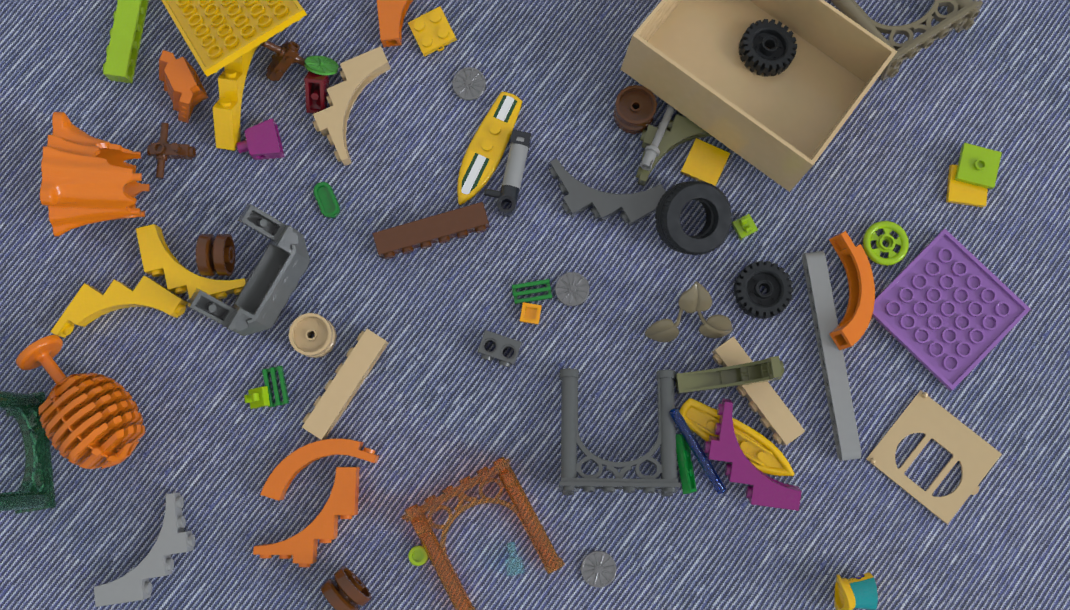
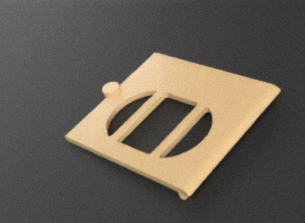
(936, 423)

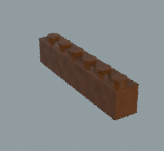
(431, 230)

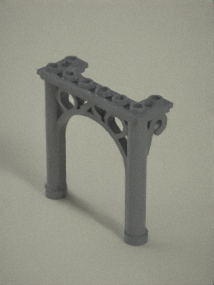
(570, 440)

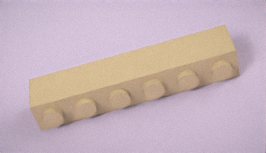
(345, 384)
(761, 396)

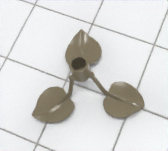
(692, 300)

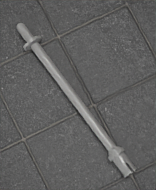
(652, 150)

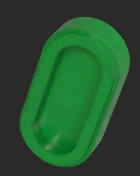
(326, 200)

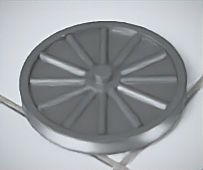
(469, 83)
(572, 289)
(598, 569)

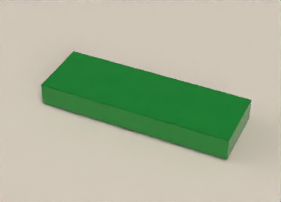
(685, 465)

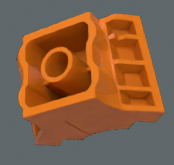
(181, 84)

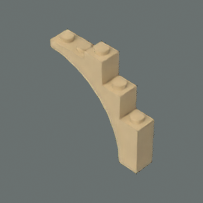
(356, 76)

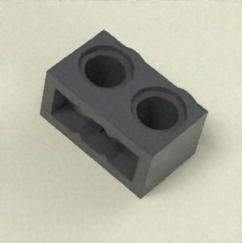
(501, 344)

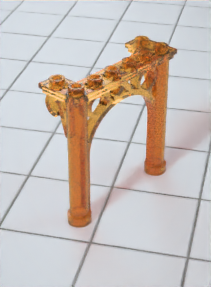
(521, 507)

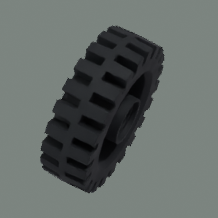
(773, 36)
(777, 285)

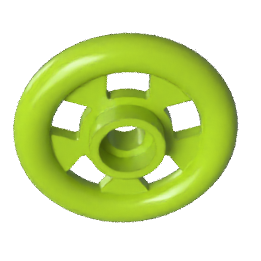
(887, 227)

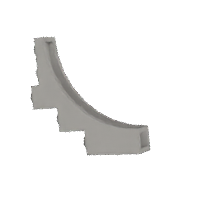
(158, 562)

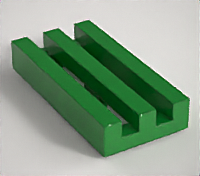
(531, 284)
(275, 387)

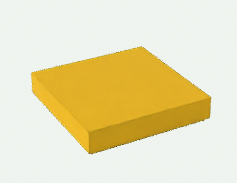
(705, 162)
(964, 193)

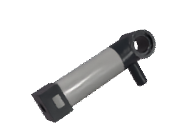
(513, 173)

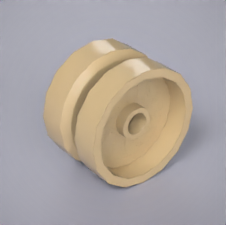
(301, 332)

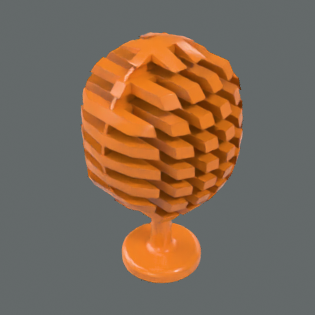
(85, 413)

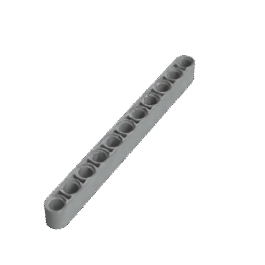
(831, 358)

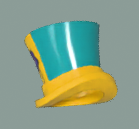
(856, 593)

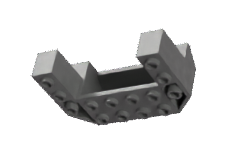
(269, 283)

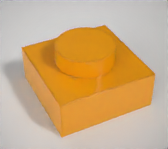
(530, 313)

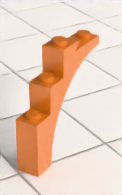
(391, 20)
(303, 546)

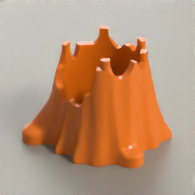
(87, 178)

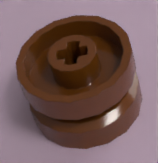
(634, 109)
(215, 254)
(346, 591)

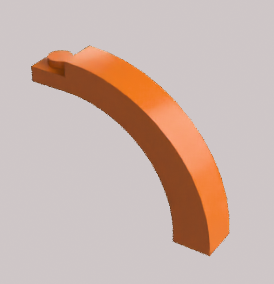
(861, 292)
(293, 464)

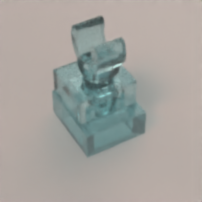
(515, 564)

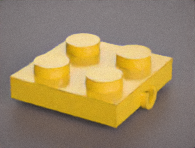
(432, 31)

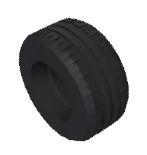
(717, 217)

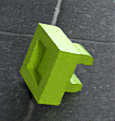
(744, 226)
(258, 397)

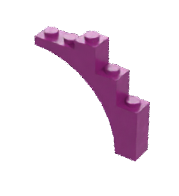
(762, 488)

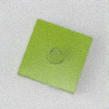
(978, 166)

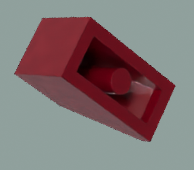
(316, 92)

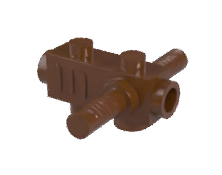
(285, 56)
(163, 150)

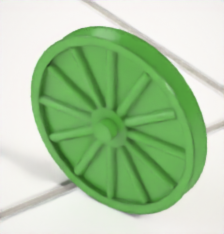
(321, 65)

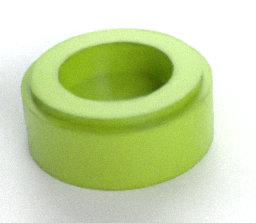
(418, 555)

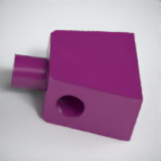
(262, 141)

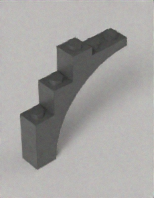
(604, 205)

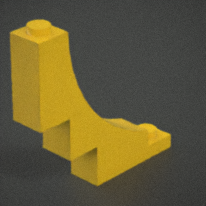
(92, 303)

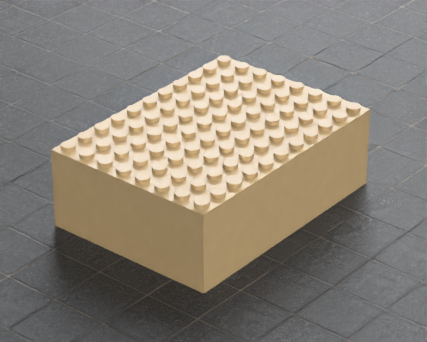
(775, 123)

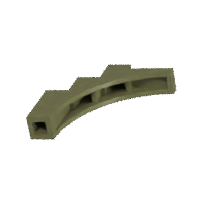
(679, 131)

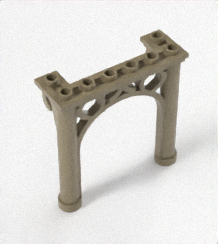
(960, 16)

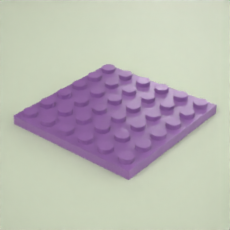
(948, 309)

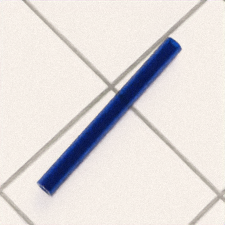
(697, 450)

